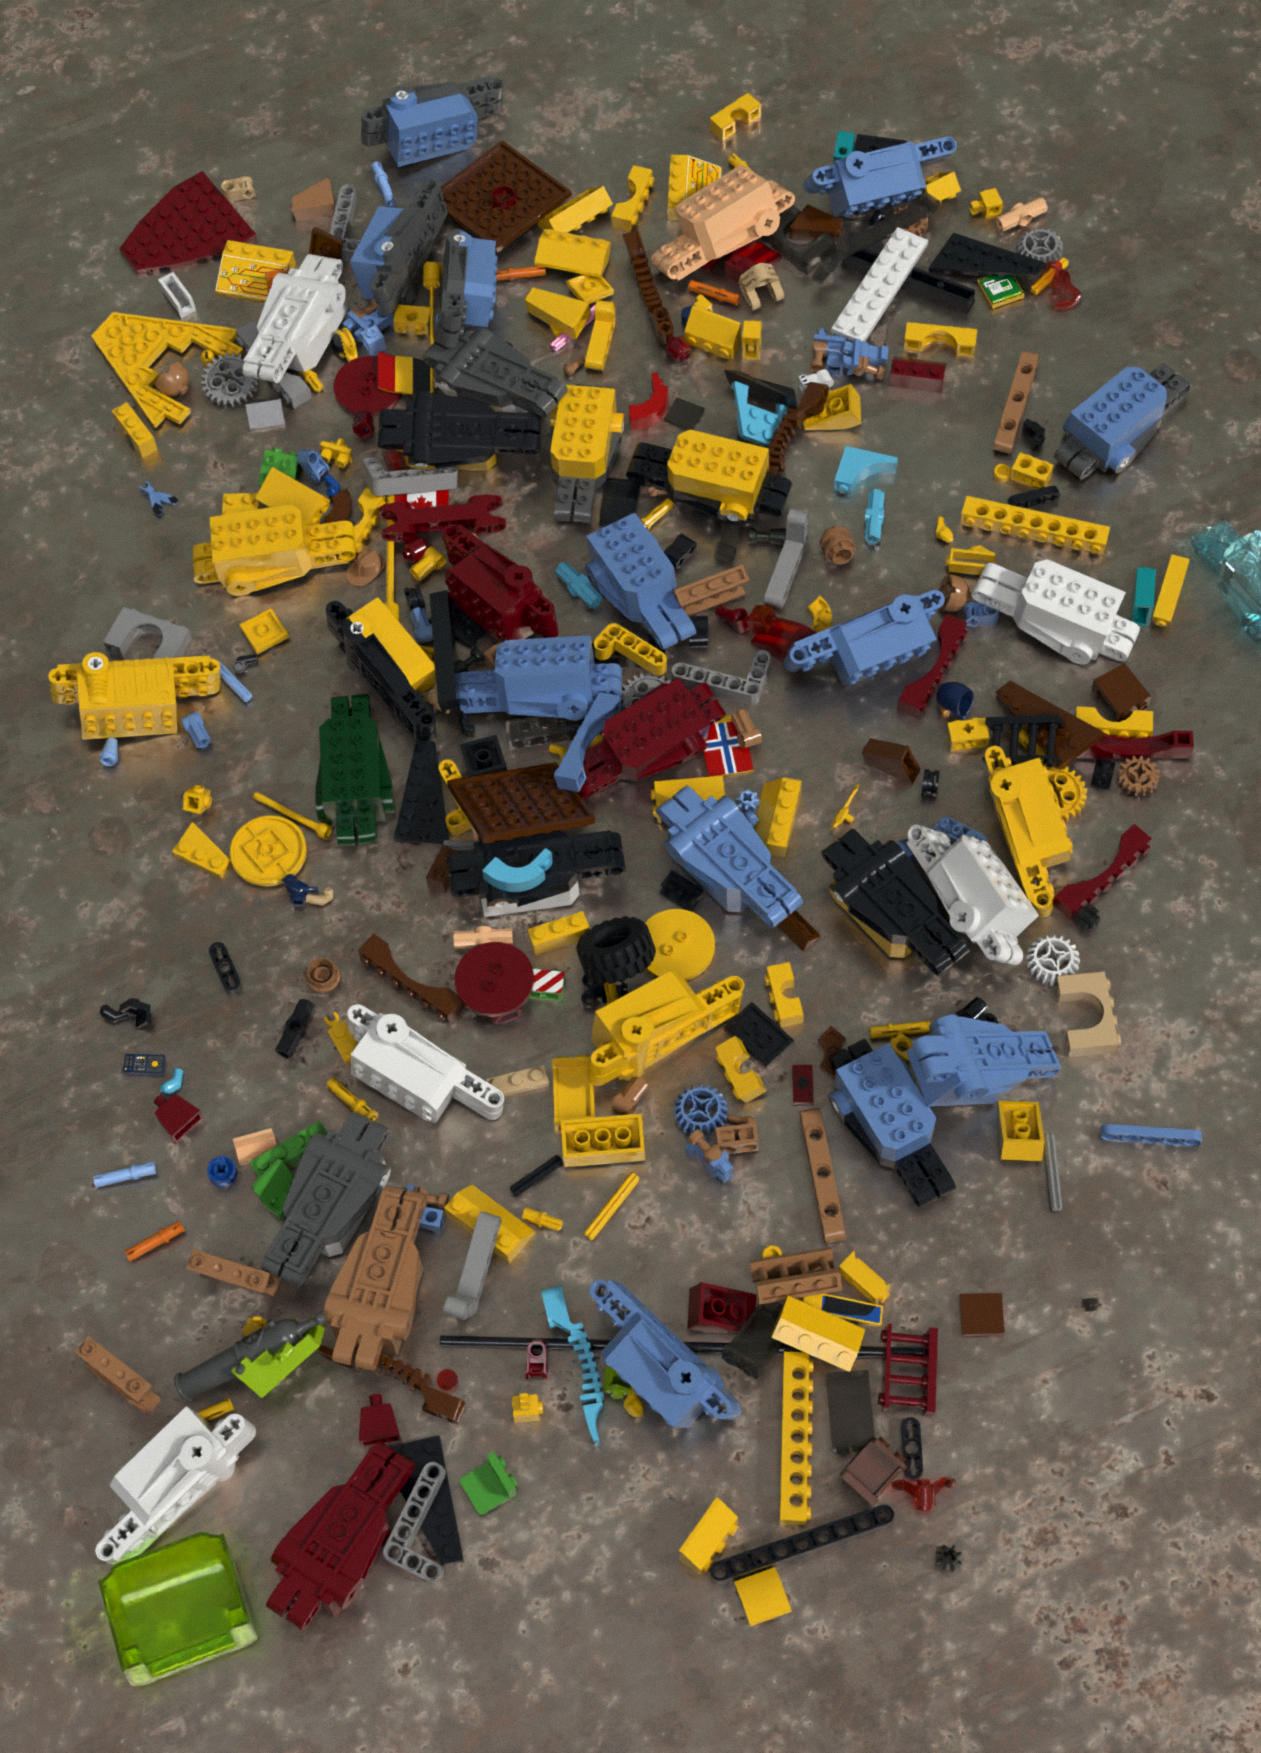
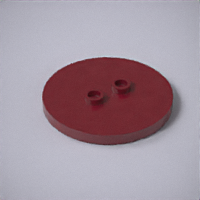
(358, 389)
(494, 979)

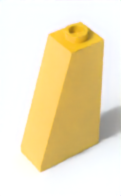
(558, 311)
(1170, 590)

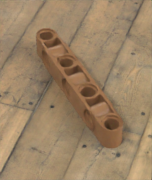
(1016, 402)
(825, 1187)

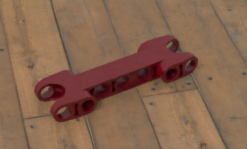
(413, 520)

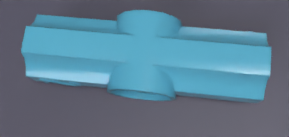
(874, 516)
(578, 585)

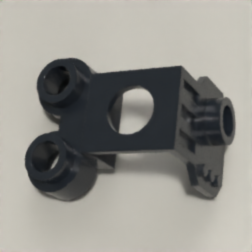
(597, 992)

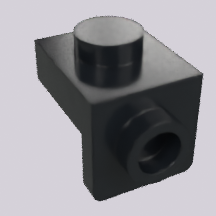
(1035, 432)
(1103, 773)
(137, 1009)

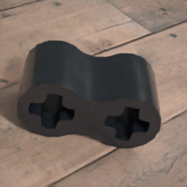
(680, 550)
(700, 639)

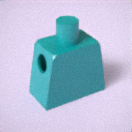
(846, 140)

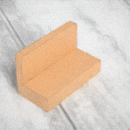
(253, 1145)

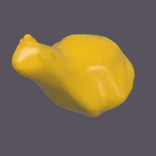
(943, 531)
(634, 1404)

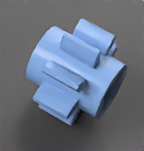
(747, 800)

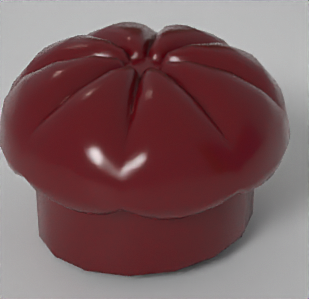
(510, 202)

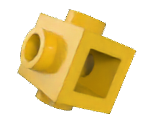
(197, 799)

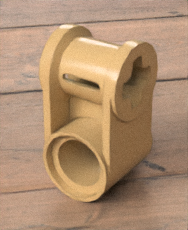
(236, 189)

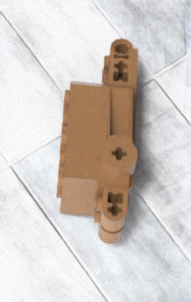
(378, 1283)

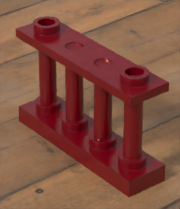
(927, 1360)

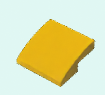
(762, 1596)

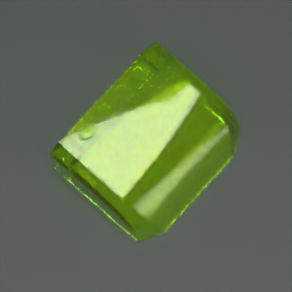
(176, 1607)

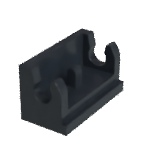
(681, 891)

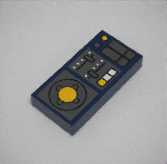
(144, 1064)

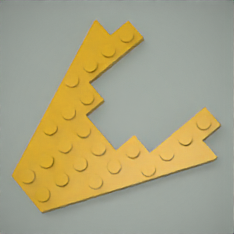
(136, 341)

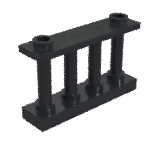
(1033, 724)

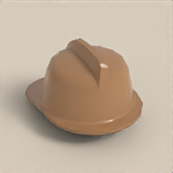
(365, 568)

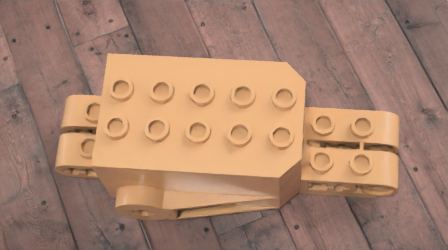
(722, 220)

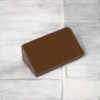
(799, 930)

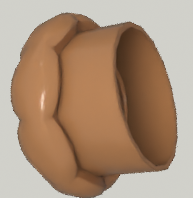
(322, 975)

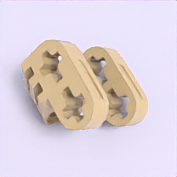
(758, 276)

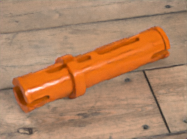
(517, 273)
(732, 298)
(154, 1240)

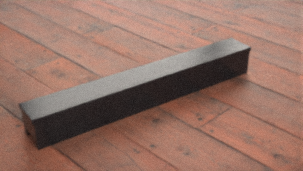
(920, 282)
(444, 651)

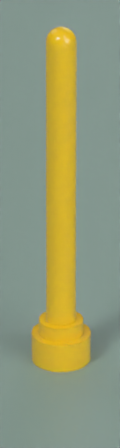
(323, 829)

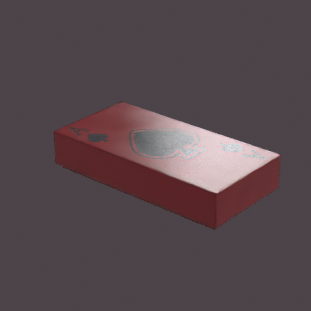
(802, 1085)

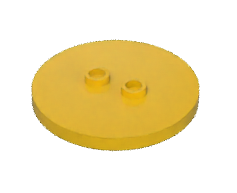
(268, 850)
(681, 943)

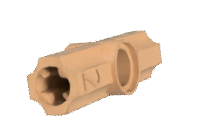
(1021, 214)
(481, 935)

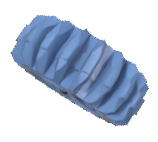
(711, 1099)

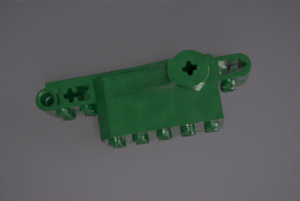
(353, 773)

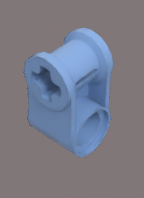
(312, 464)
(980, 614)

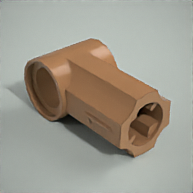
(747, 733)
(628, 1100)

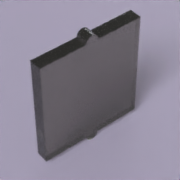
(684, 414)

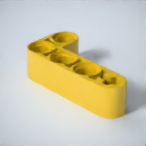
(601, 335)
(652, 661)
(456, 815)

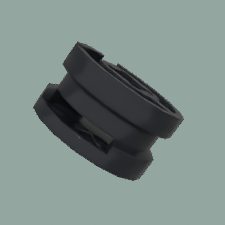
(414, 597)
(928, 781)

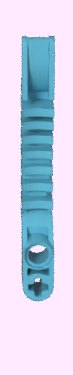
(558, 1317)

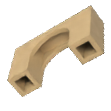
(1093, 989)

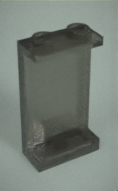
(753, 1345)
(849, 1410)

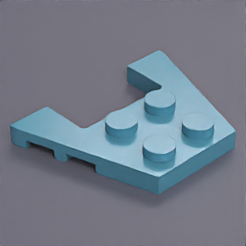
(753, 422)

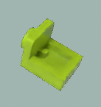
(614, 1384)

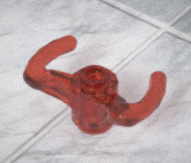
(1061, 282)
(924, 1491)

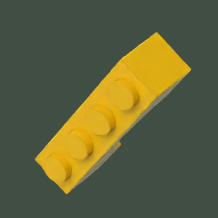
(626, 213)
(960, 339)
(369, 507)
(1136, 726)

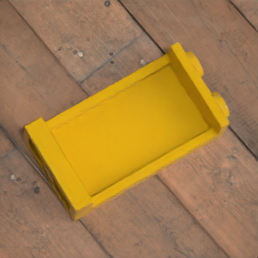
(283, 490)
(703, 786)
(572, 1089)

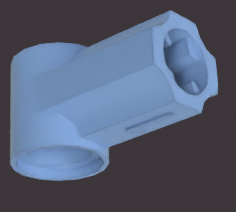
(421, 625)
(195, 727)

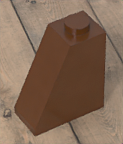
(813, 223)
(892, 759)

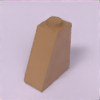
(313, 202)

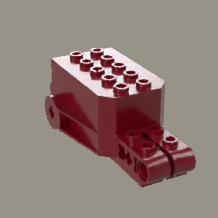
(495, 589)
(652, 736)
(338, 1540)

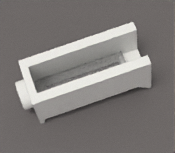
(177, 294)

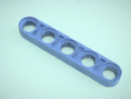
(1151, 1135)

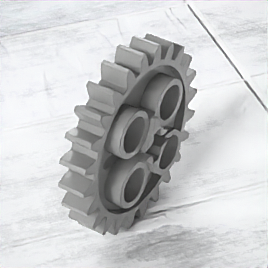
(223, 393)
(647, 683)

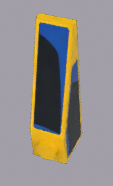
(848, 1309)

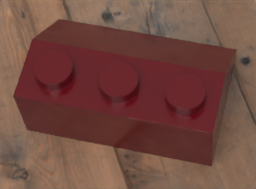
(917, 374)

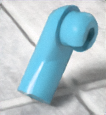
(173, 1084)

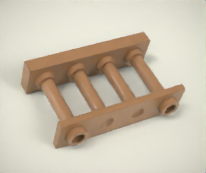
(712, 590)
(233, 1272)
(798, 1285)
(117, 1375)

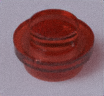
(447, 1379)

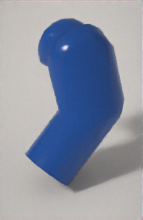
(333, 487)

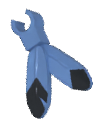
(158, 497)

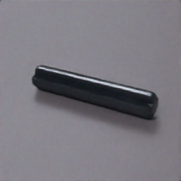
(536, 1175)

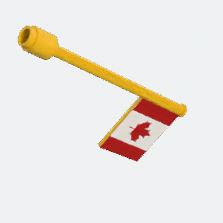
(418, 500)

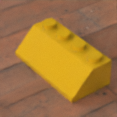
(577, 210)
(572, 253)
(777, 814)
(602, 1140)
(465, 1209)
(818, 1333)

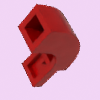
(651, 411)

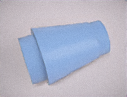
(109, 753)

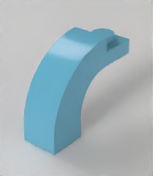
(518, 879)

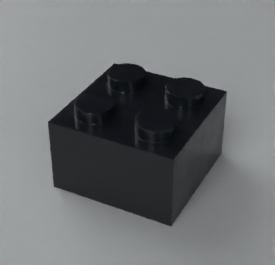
(483, 756)

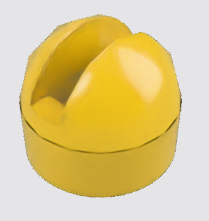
(210, 354)

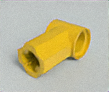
(432, 560)

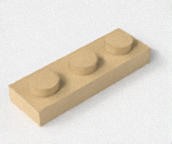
(520, 1081)

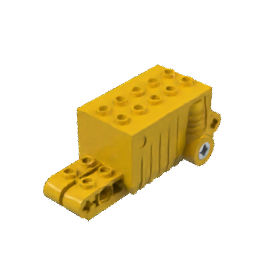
(131, 694)

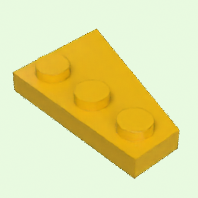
(201, 852)

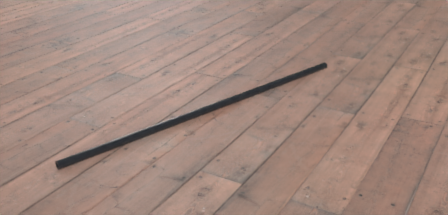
(599, 1344)

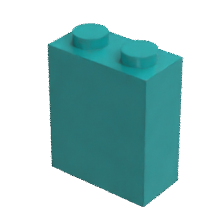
(1143, 596)

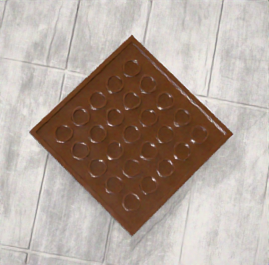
(470, 192)
(519, 803)

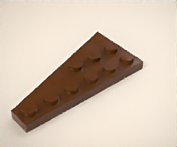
(1069, 742)

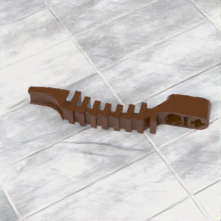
(647, 289)
(810, 405)
(436, 1402)

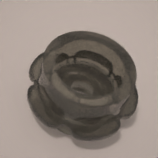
(1090, 1304)

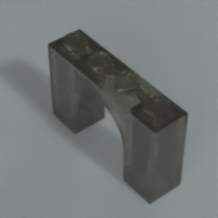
(805, 256)

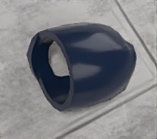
(955, 697)

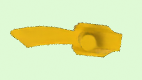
(843, 814)

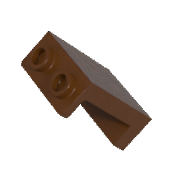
(1122, 691)
(873, 1469)

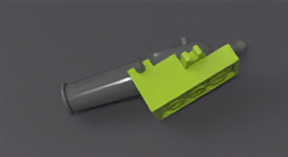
(257, 1359)

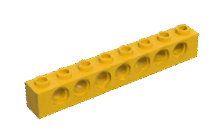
(1043, 521)
(790, 1514)

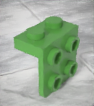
(283, 462)
(273, 1187)
(489, 1485)

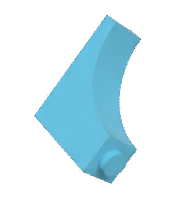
(859, 464)

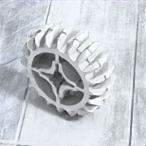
(1059, 951)

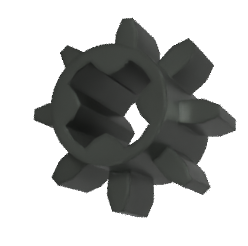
(1088, 918)
(948, 1565)

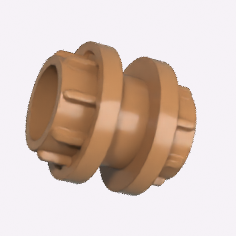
(837, 545)

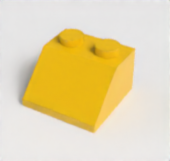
(942, 185)

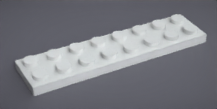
(880, 285)

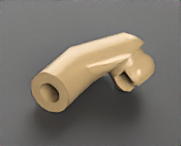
(322, 899)

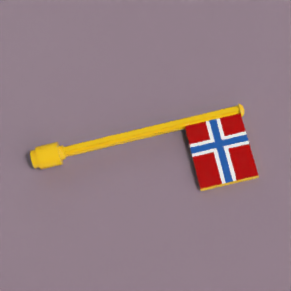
(723, 753)

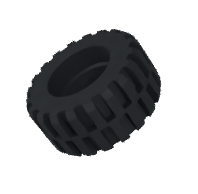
(616, 950)

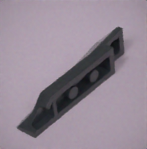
(764, 389)

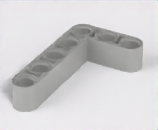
(343, 220)
(406, 481)
(789, 559)
(726, 681)
(466, 1299)
(414, 1525)

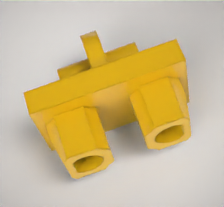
(337, 451)

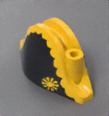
(345, 344)

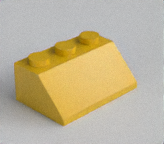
(713, 333)
(708, 1537)

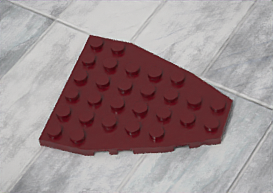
(185, 227)

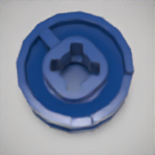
(221, 1171)

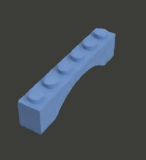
(571, 770)

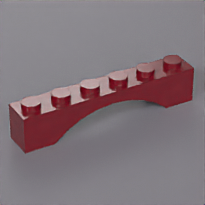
(915, 695)
(1164, 746)
(1076, 896)

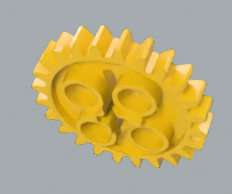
(1072, 788)

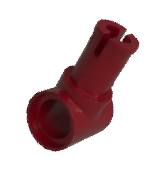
(735, 617)

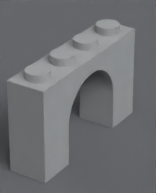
(133, 623)

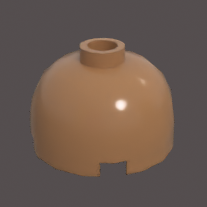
(174, 381)
(955, 593)

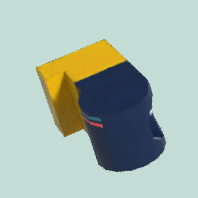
(701, 302)

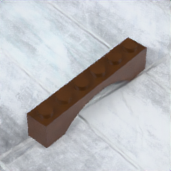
(441, 1001)

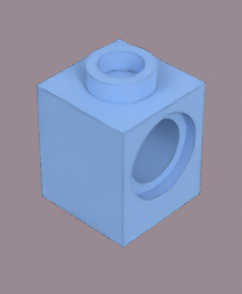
(373, 340)

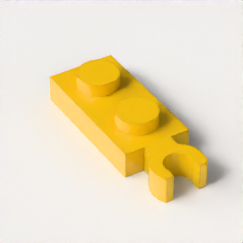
(341, 1037)

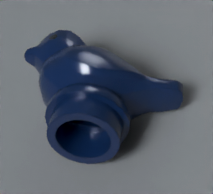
(297, 889)

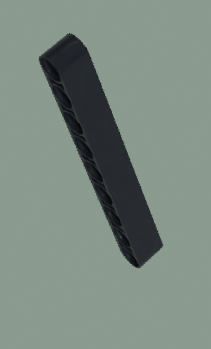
(810, 1537)

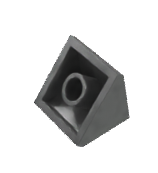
(265, 413)

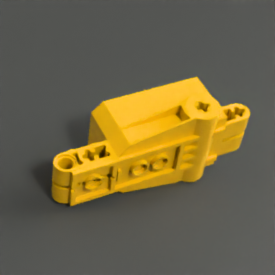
(268, 548)
(1029, 823)
(655, 1023)

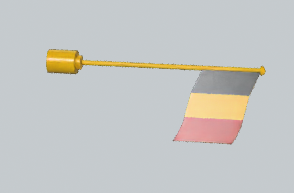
(410, 374)

